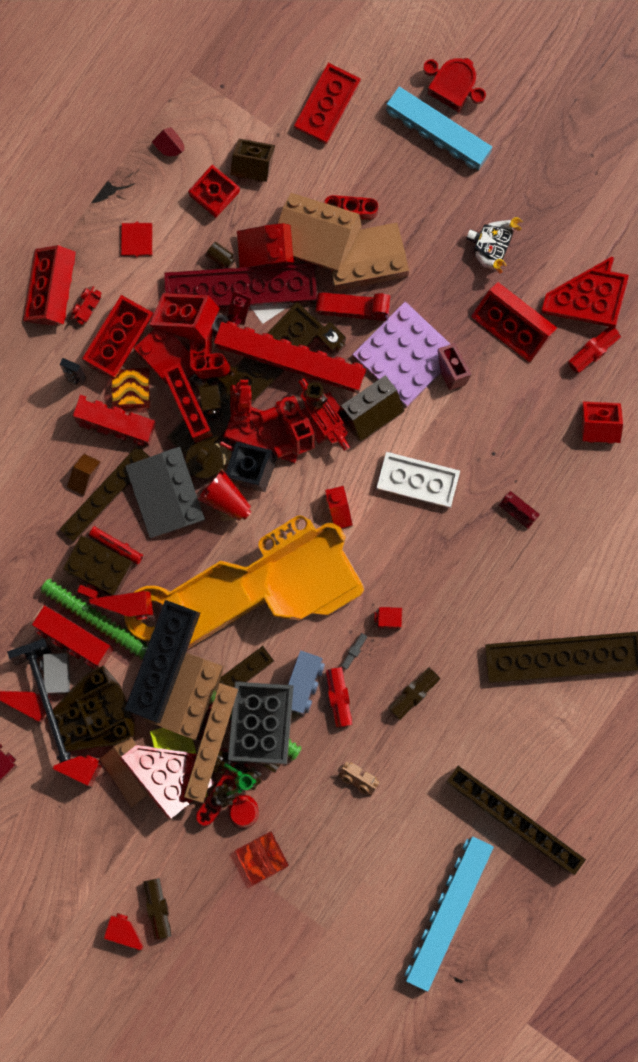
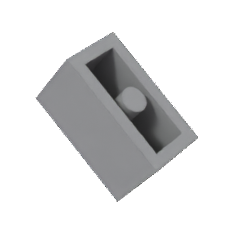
(56, 673)

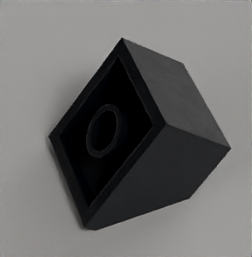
(251, 466)

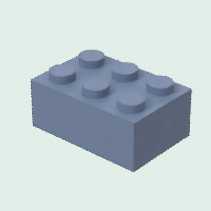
(304, 679)

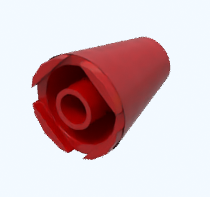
(225, 497)

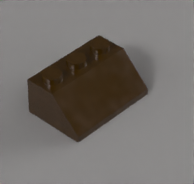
(371, 409)

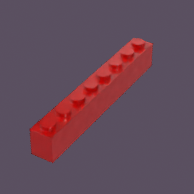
(290, 357)

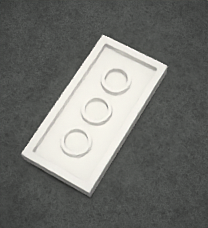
(418, 480)

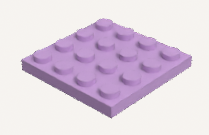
(404, 352)

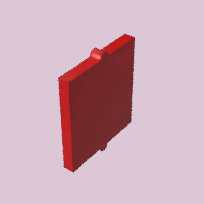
(137, 239)

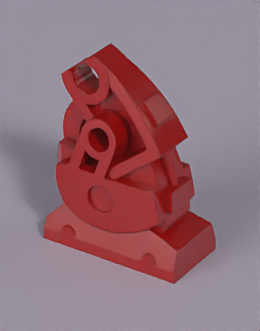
(240, 402)

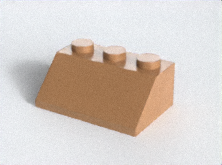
(126, 782)

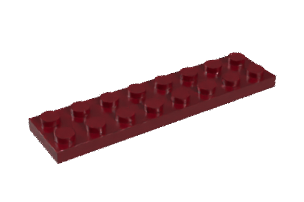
(264, 284)

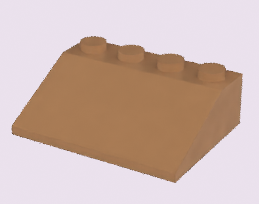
(320, 231)
(373, 258)
(191, 696)

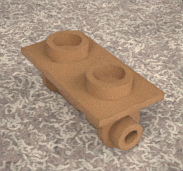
(365, 784)

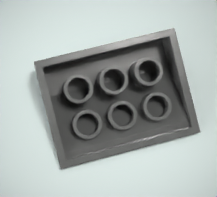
(165, 492)
(261, 723)

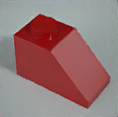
(339, 507)
(123, 932)

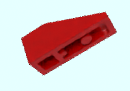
(131, 604)
(25, 702)

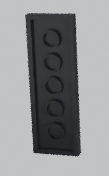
(162, 661)

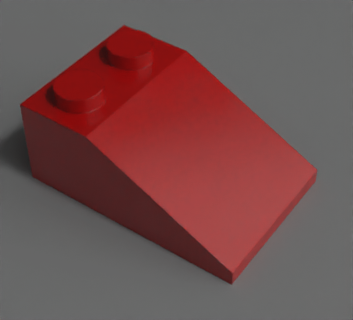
(265, 245)
(185, 315)
(162, 351)

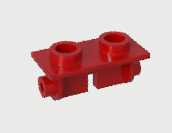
(80, 310)

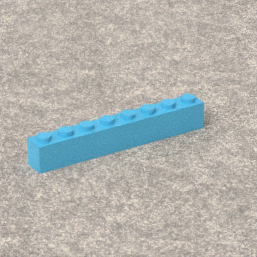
(449, 913)

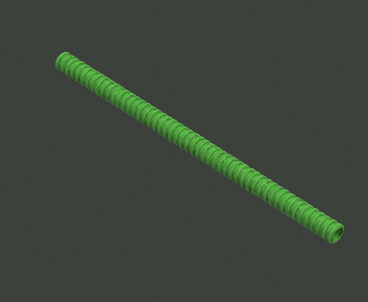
(112, 630)

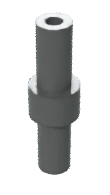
(354, 651)

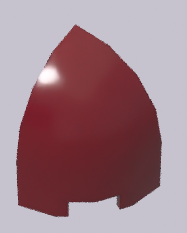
(168, 142)

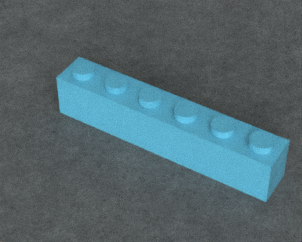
(438, 128)

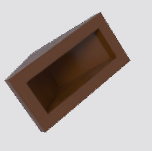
(83, 473)

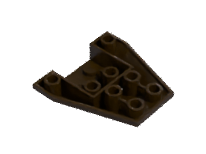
(94, 713)

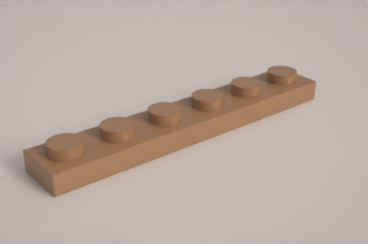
(211, 742)

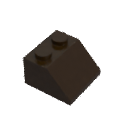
(252, 160)

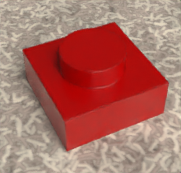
(88, 591)

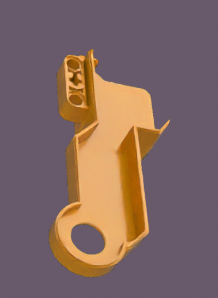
(293, 577)

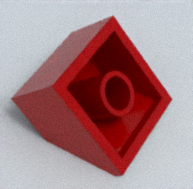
(602, 422)
(81, 769)

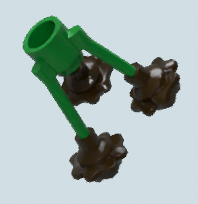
(244, 781)

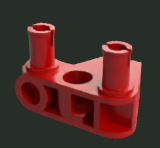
(290, 422)

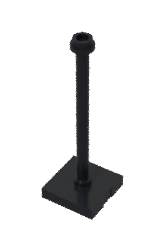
(30, 653)

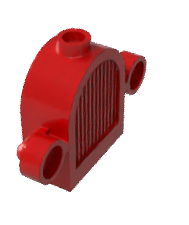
(454, 82)

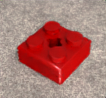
(214, 179)

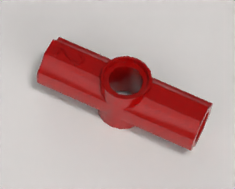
(594, 349)
(339, 697)

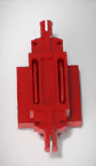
(326, 421)

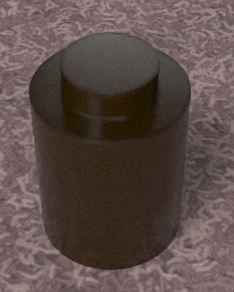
(220, 256)

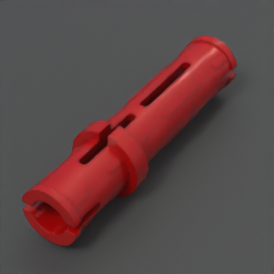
(135, 556)

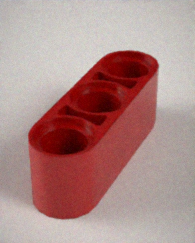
(360, 203)

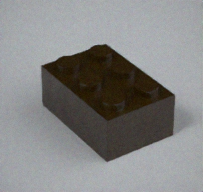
(98, 566)

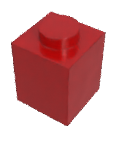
(389, 617)

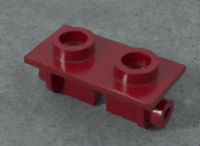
(239, 308)
(519, 509)

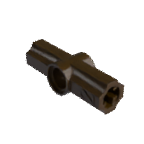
(315, 396)
(414, 693)
(157, 908)

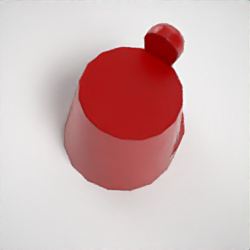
(244, 811)

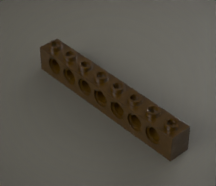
(516, 820)

